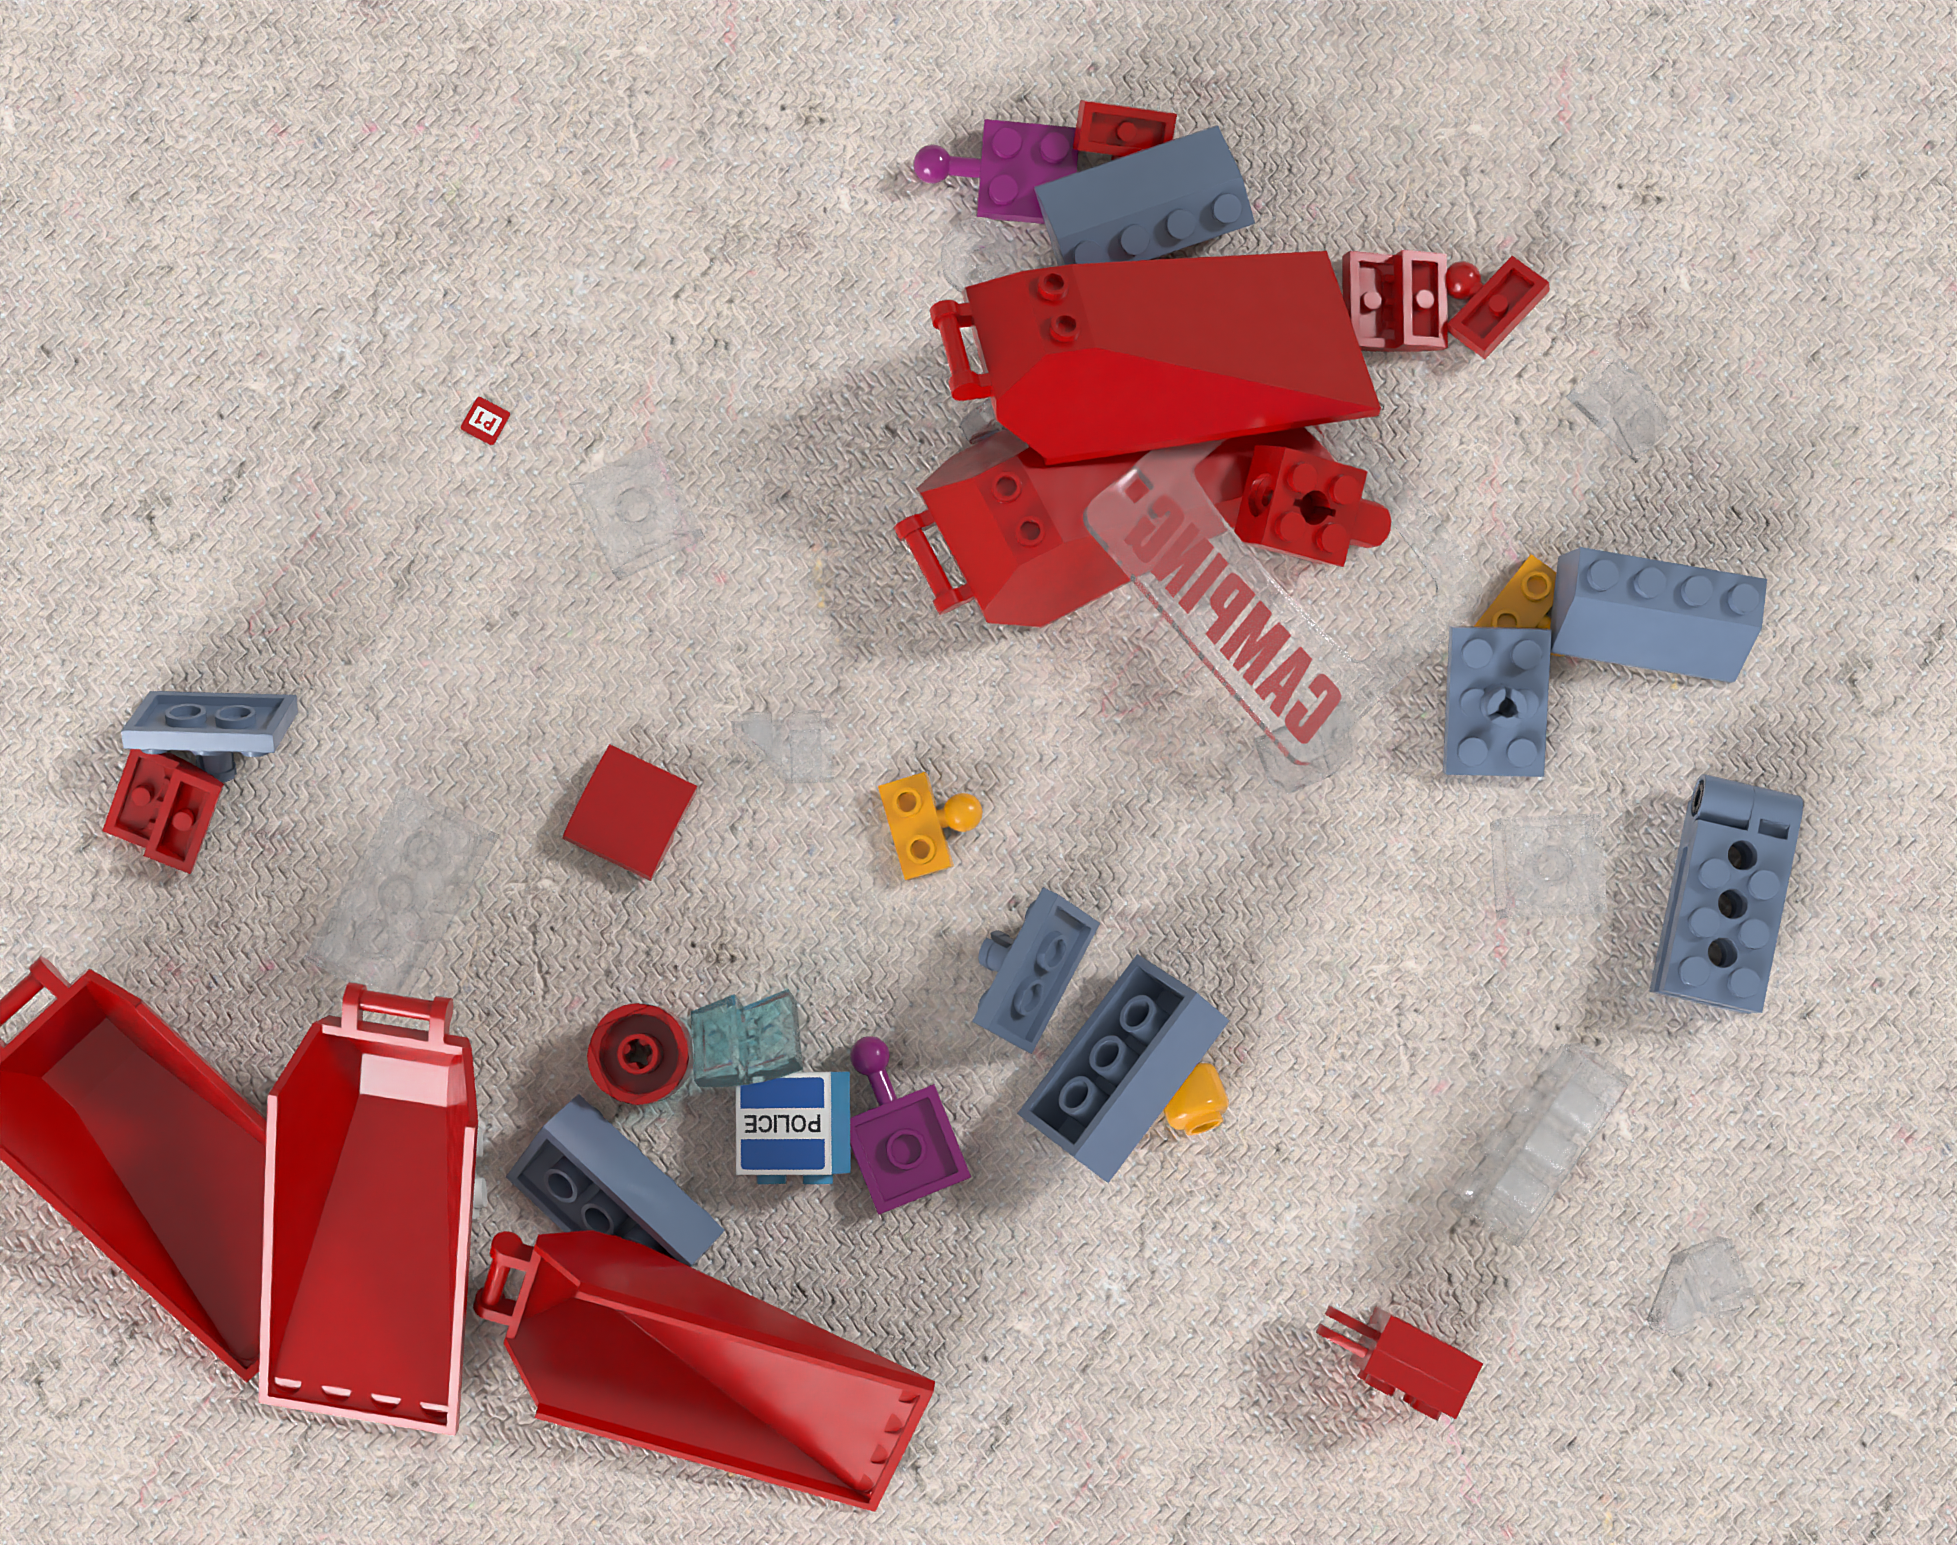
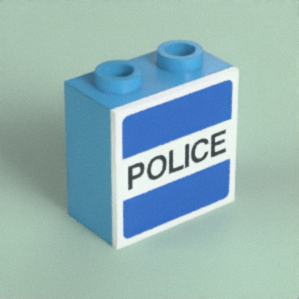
(794, 1128)

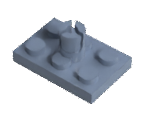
(1496, 701)
(210, 726)
(1032, 969)

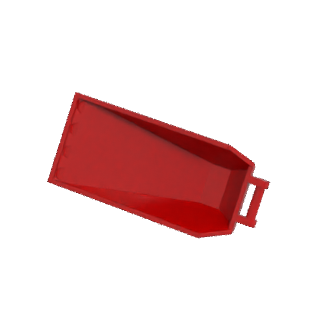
(1159, 352)
(1022, 525)
(140, 1152)
(370, 1217)
(698, 1368)

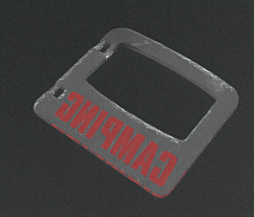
(1242, 620)

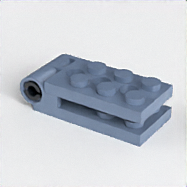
(1765, 832)

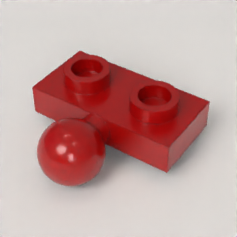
(1120, 128)
(1493, 306)

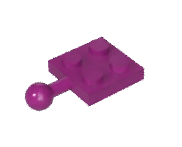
(1011, 164)
(904, 1142)

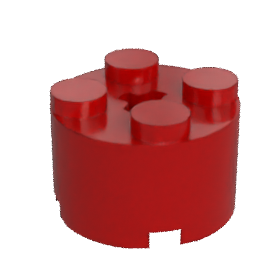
(615, 1042)

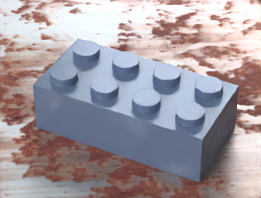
(1123, 1067)

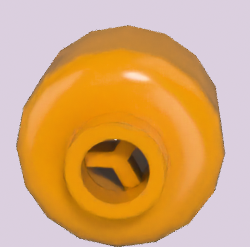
(1198, 1102)

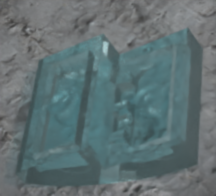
(745, 1042)

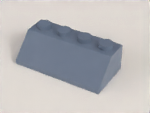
(1146, 202)
(1655, 614)
(600, 1181)

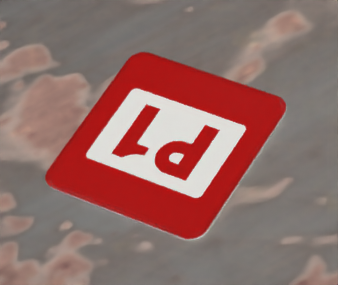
(485, 421)

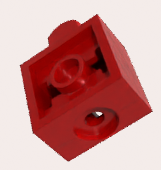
(1308, 507)
(1409, 1359)

